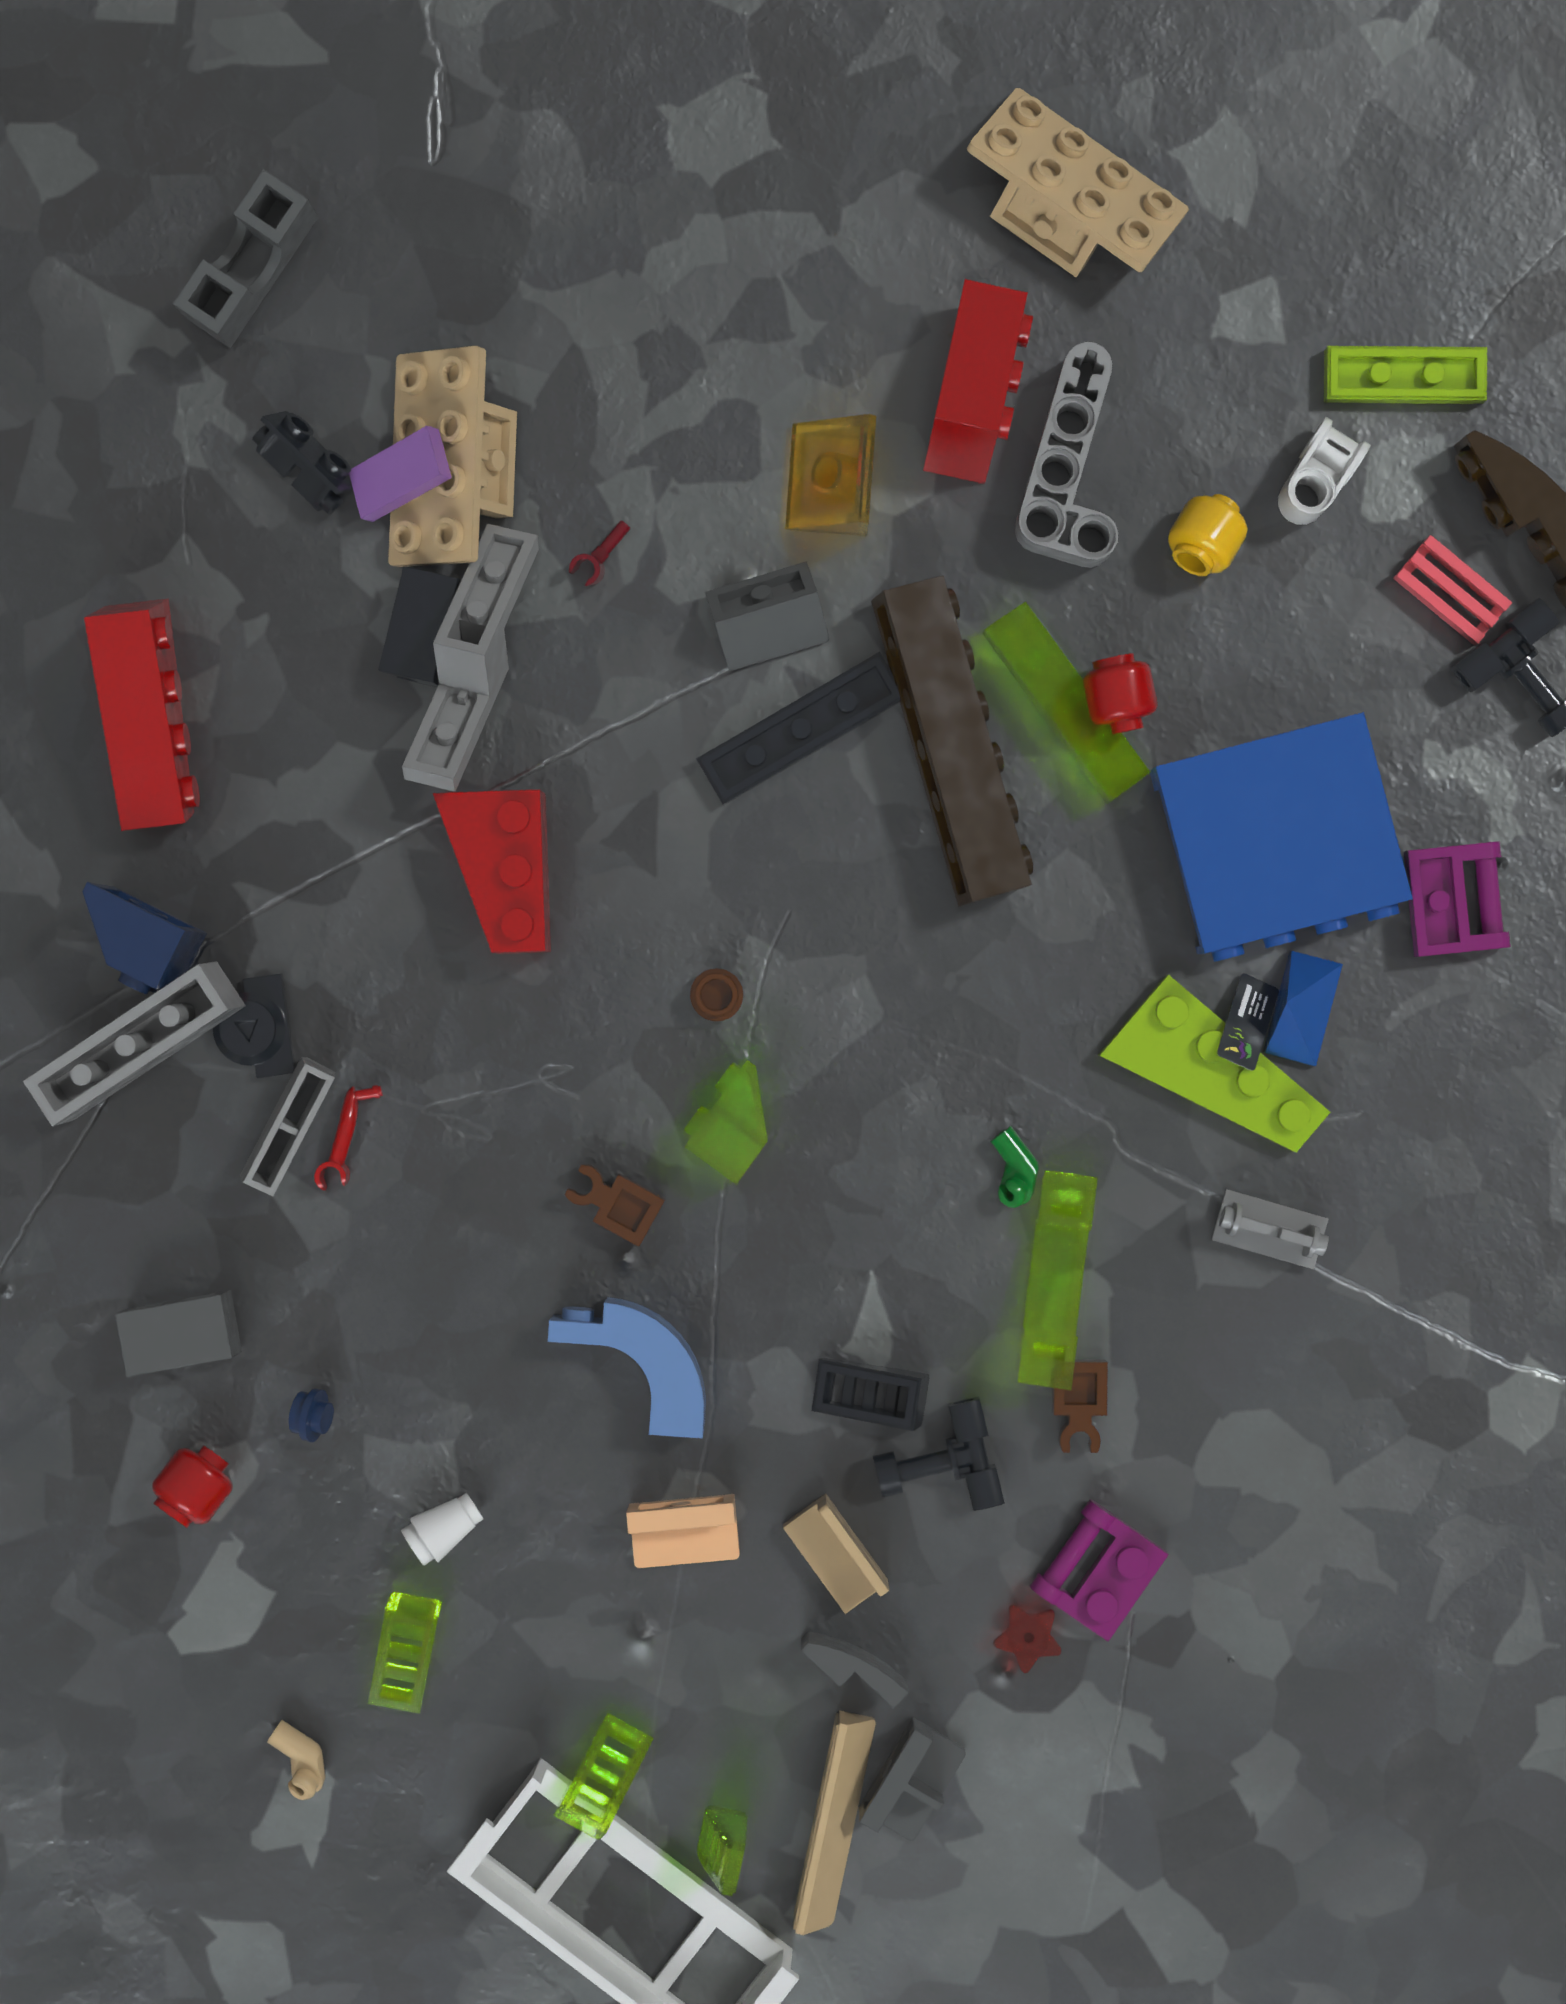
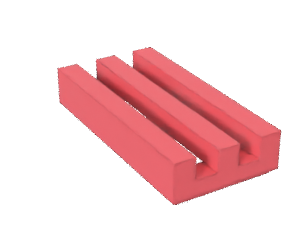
(1467, 576)

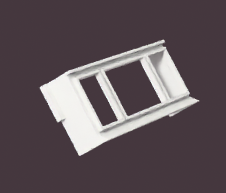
(579, 1946)

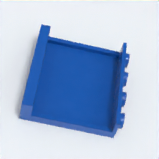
(1283, 836)

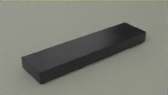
(800, 728)

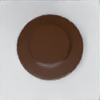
(716, 994)

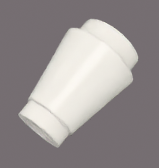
(441, 1528)

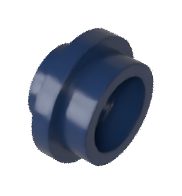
(311, 1414)

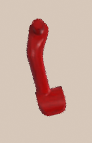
(344, 1134)

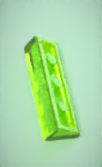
(1061, 700)

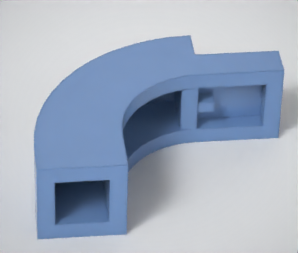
(657, 1347)

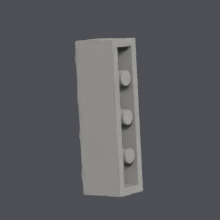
(134, 1043)

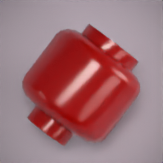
(1120, 693)
(192, 1486)

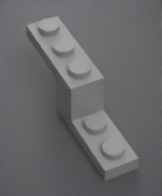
(470, 658)

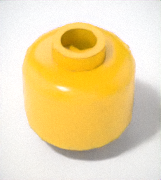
(1207, 534)

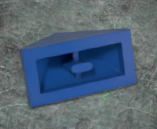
(1302, 1008)

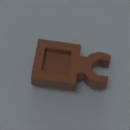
(624, 1207)
(1082, 1402)

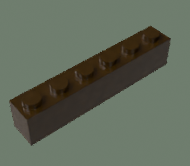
(952, 740)

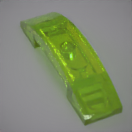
(1056, 1280)

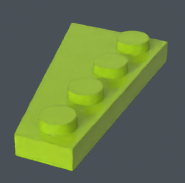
(1176, 1044)

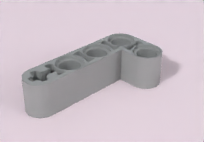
(1071, 452)

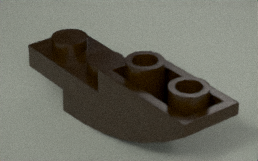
(1518, 497)

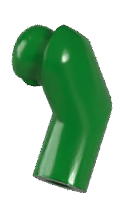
(1020, 1169)

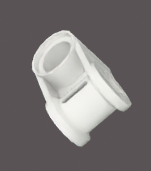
(1325, 467)

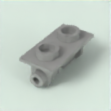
(1271, 1229)

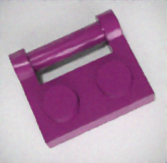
(1440, 901)
(1113, 1579)

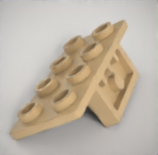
(1070, 189)
(480, 445)

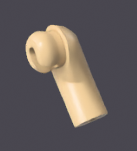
(305, 1760)

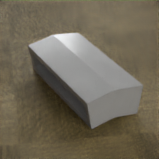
(278, 1120)

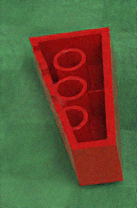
(142, 713)

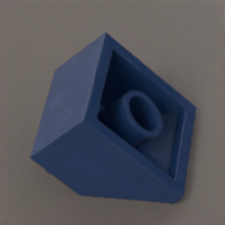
(141, 939)

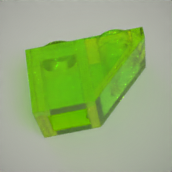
(736, 1125)

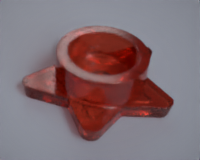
(1022, 1623)

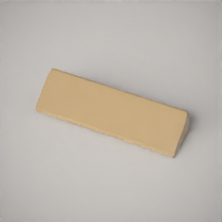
(833, 1822)

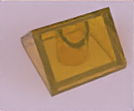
(831, 475)

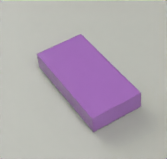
(400, 473)

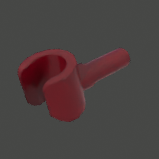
(600, 554)

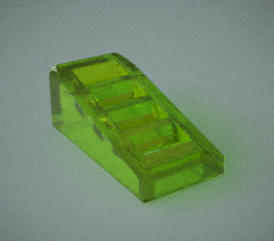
(411, 1619)
(583, 1819)
(722, 1846)

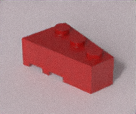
(977, 380)
(504, 863)

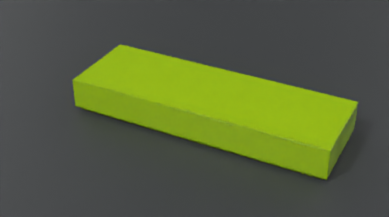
(1405, 374)

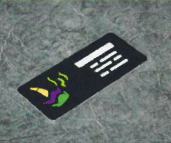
(1248, 1022)

